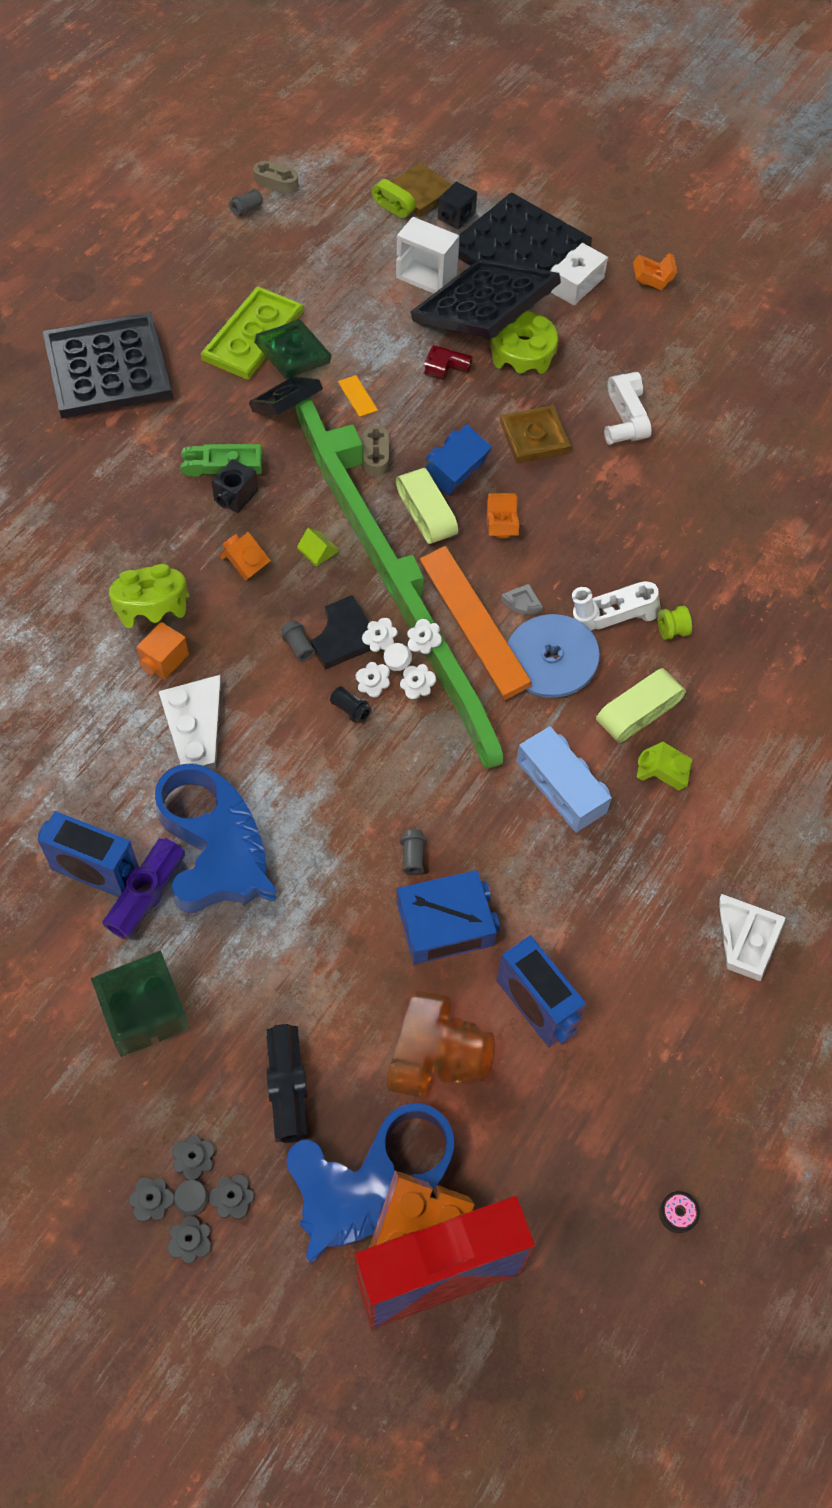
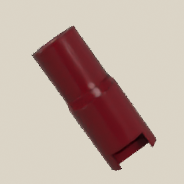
(441, 360)

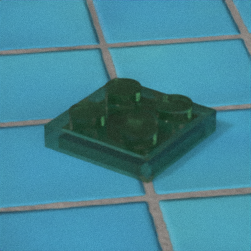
(293, 349)

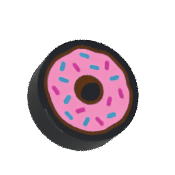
(679, 1212)

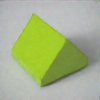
(316, 547)

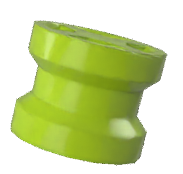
(674, 622)

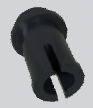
(356, 709)

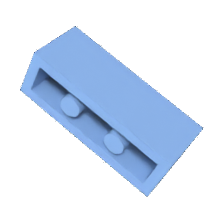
(563, 778)

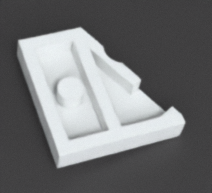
(748, 936)

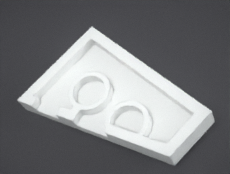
(193, 720)

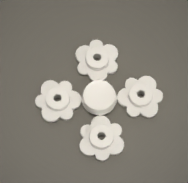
(398, 658)

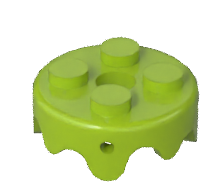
(530, 353)
(149, 593)

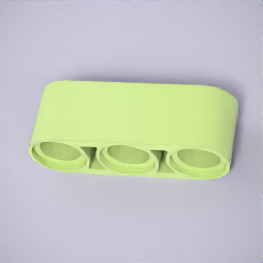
(426, 505)
(640, 705)

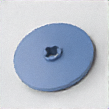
(555, 634)

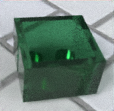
(140, 1003)

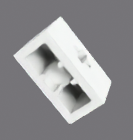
(579, 273)

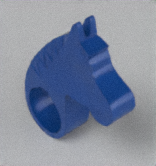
(230, 843)
(345, 1204)

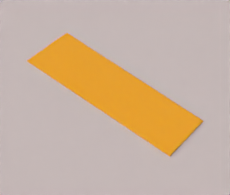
(357, 395)

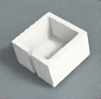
(426, 255)

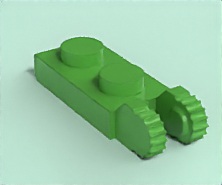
(214, 457)

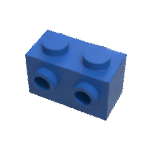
(457, 459)

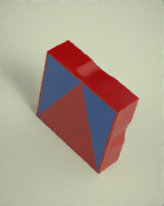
(443, 1262)

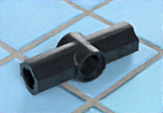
(286, 1084)

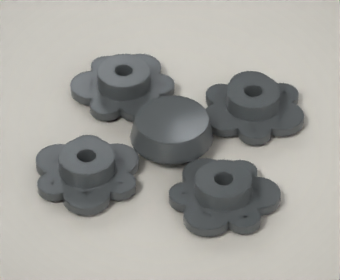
(191, 1199)

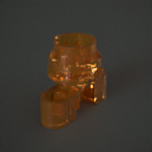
(431, 1041)

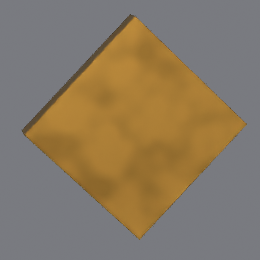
(423, 186)
(535, 434)

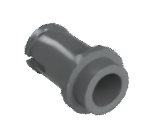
(241, 204)
(294, 634)
(413, 851)

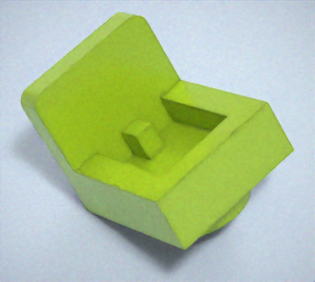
(665, 764)

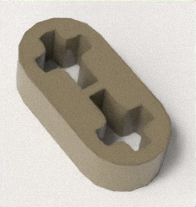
(275, 177)
(371, 450)

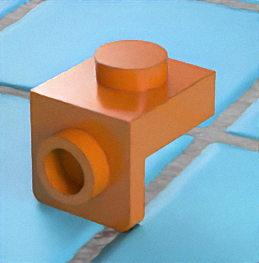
(654, 273)
(502, 515)
(244, 554)

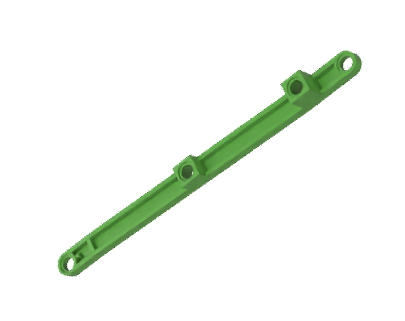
(341, 450)

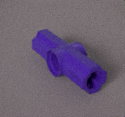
(134, 905)

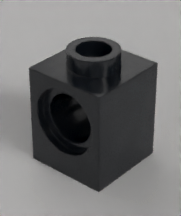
(457, 205)
(234, 486)

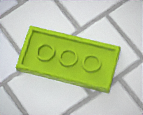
(234, 344)

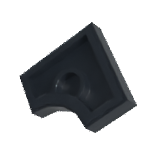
(343, 633)

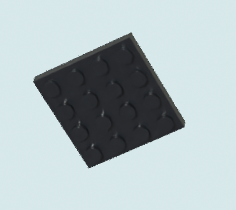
(519, 235)
(486, 298)
(107, 365)

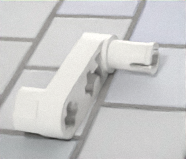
(624, 394)
(636, 600)

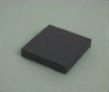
(285, 395)

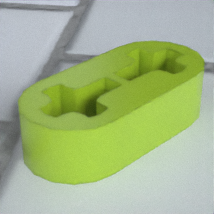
(393, 198)

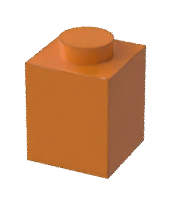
(162, 651)

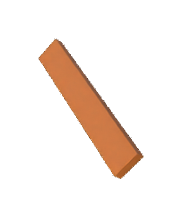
(475, 623)

